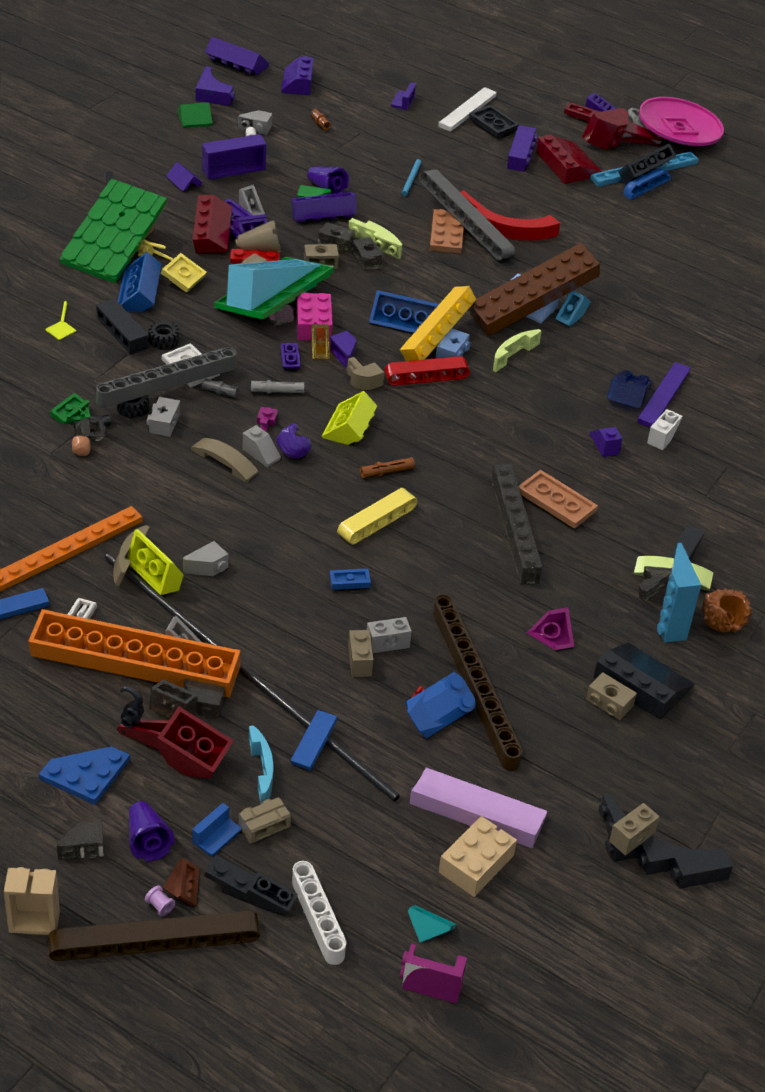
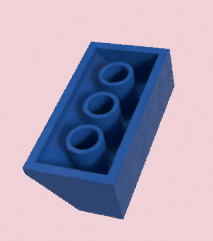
(140, 284)
(400, 311)

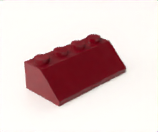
(212, 225)

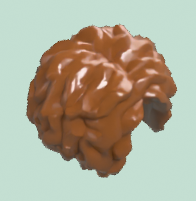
(726, 610)

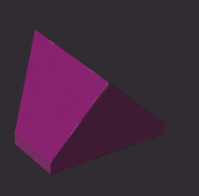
(554, 629)

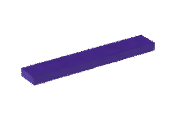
(664, 394)

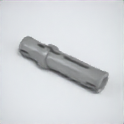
(282, 387)

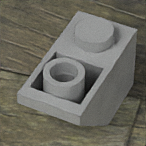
(257, 119)

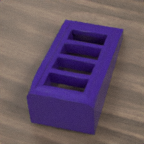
(598, 103)

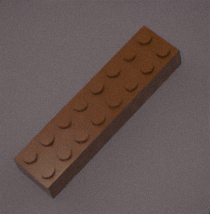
(534, 289)

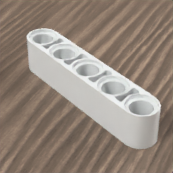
(318, 912)

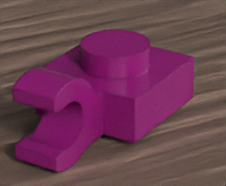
(266, 417)

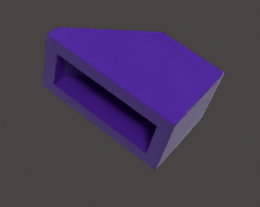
(343, 347)
(607, 441)

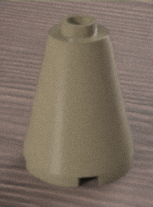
(260, 238)

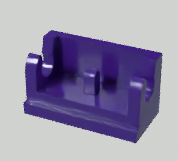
(247, 223)

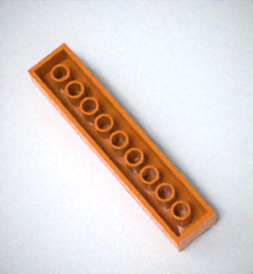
(132, 651)

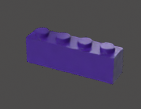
(522, 148)
(324, 206)

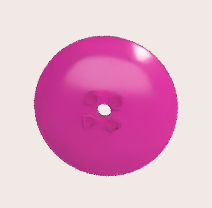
(681, 121)

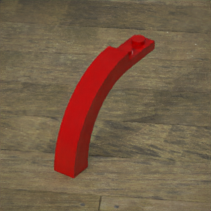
(519, 229)

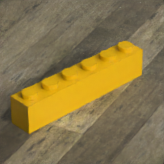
(438, 324)

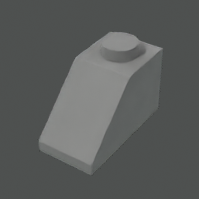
(260, 446)
(206, 560)

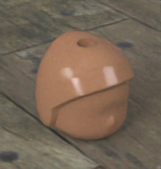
(81, 446)

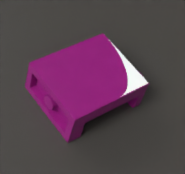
(432, 977)

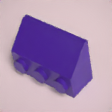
(298, 76)

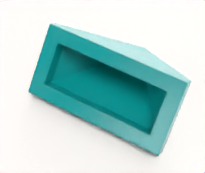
(428, 924)

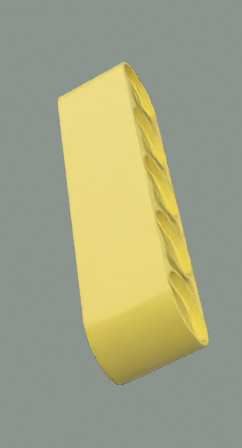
(377, 516)

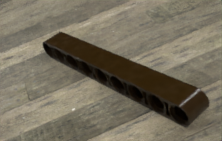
(153, 935)

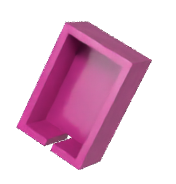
(313, 310)

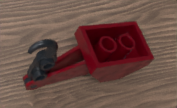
(183, 740)

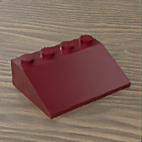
(565, 159)

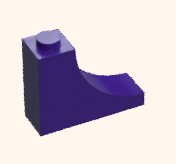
(212, 90)

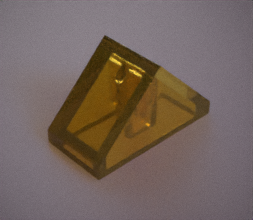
(320, 341)

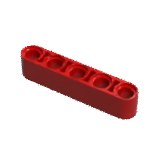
(427, 370)

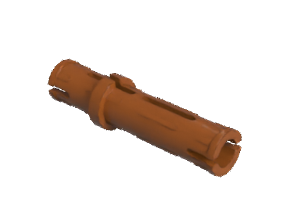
(387, 467)

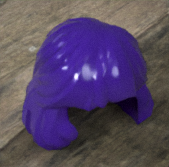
(292, 445)

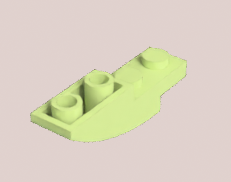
(382, 237)

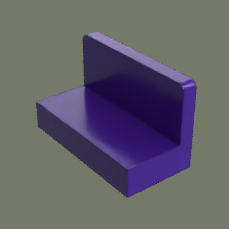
(404, 98)
(183, 177)

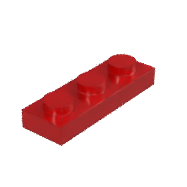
(240, 255)

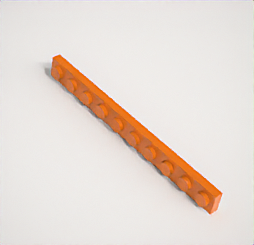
(68, 547)

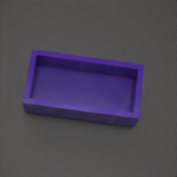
(234, 156)

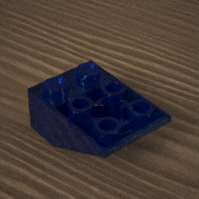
(629, 388)

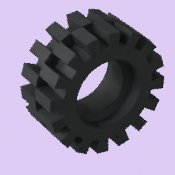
(163, 334)
(139, 408)

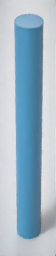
(411, 177)

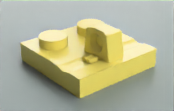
(183, 272)

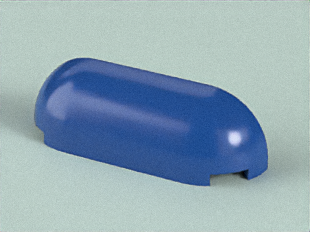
(646, 183)

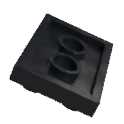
(494, 121)

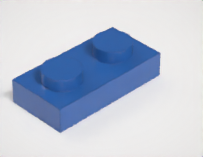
(350, 579)

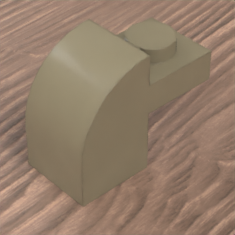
(364, 377)

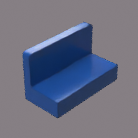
(215, 831)

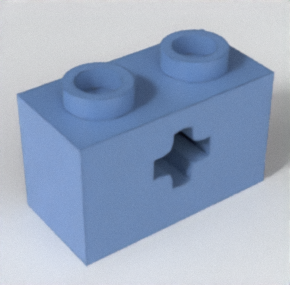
(453, 344)

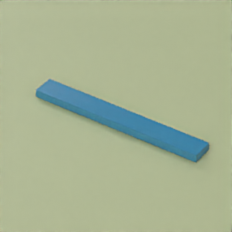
(613, 176)

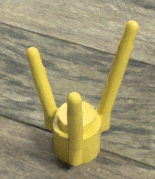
(147, 247)

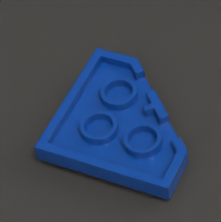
(85, 773)

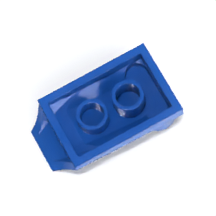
(440, 704)

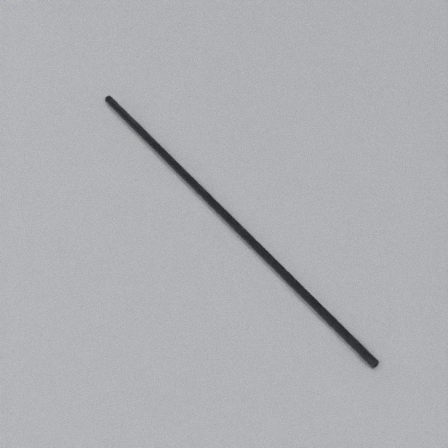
(259, 683)

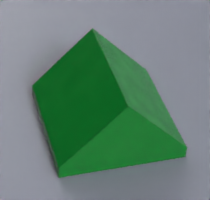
(195, 115)

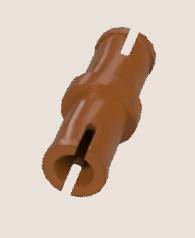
(320, 119)

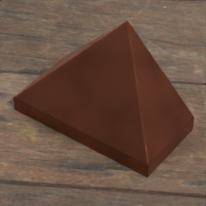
(184, 882)

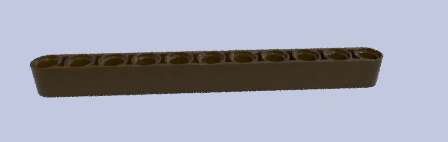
(475, 676)

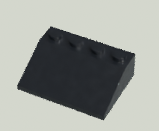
(655, 683)

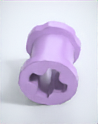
(160, 901)

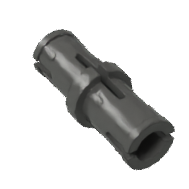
(220, 388)

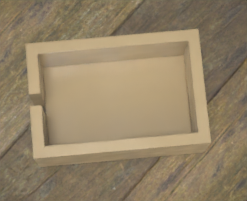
(477, 856)
(31, 901)

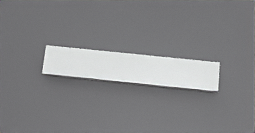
(462, 112)

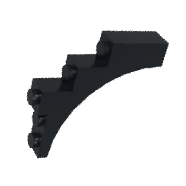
(686, 865)

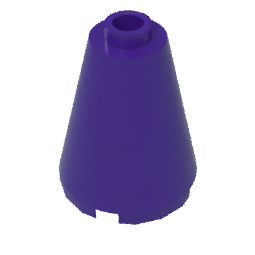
(329, 178)
(148, 833)

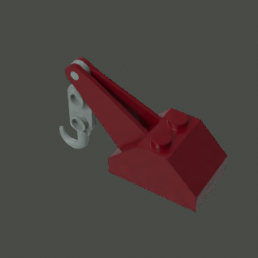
(612, 126)

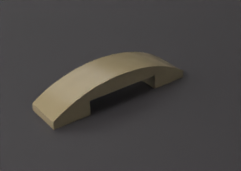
(240, 465)
(121, 564)

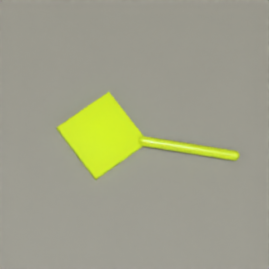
(61, 329)

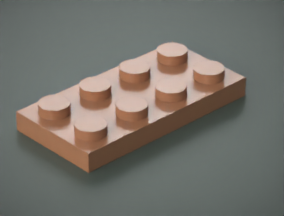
(446, 232)
(557, 499)

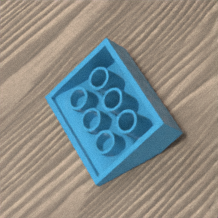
(679, 599)

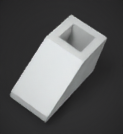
(664, 429)

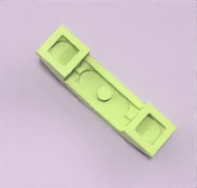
(525, 340)
(703, 574)

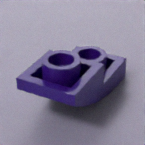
(290, 355)

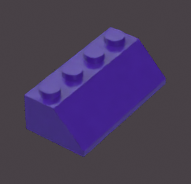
(236, 56)

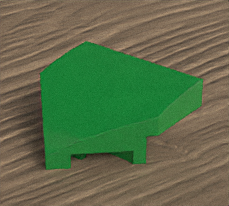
(71, 410)

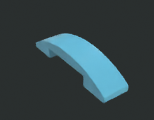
(260, 747)

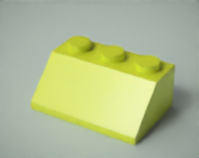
(350, 419)
(153, 565)

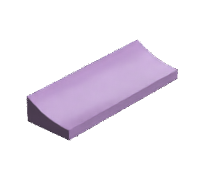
(469, 802)

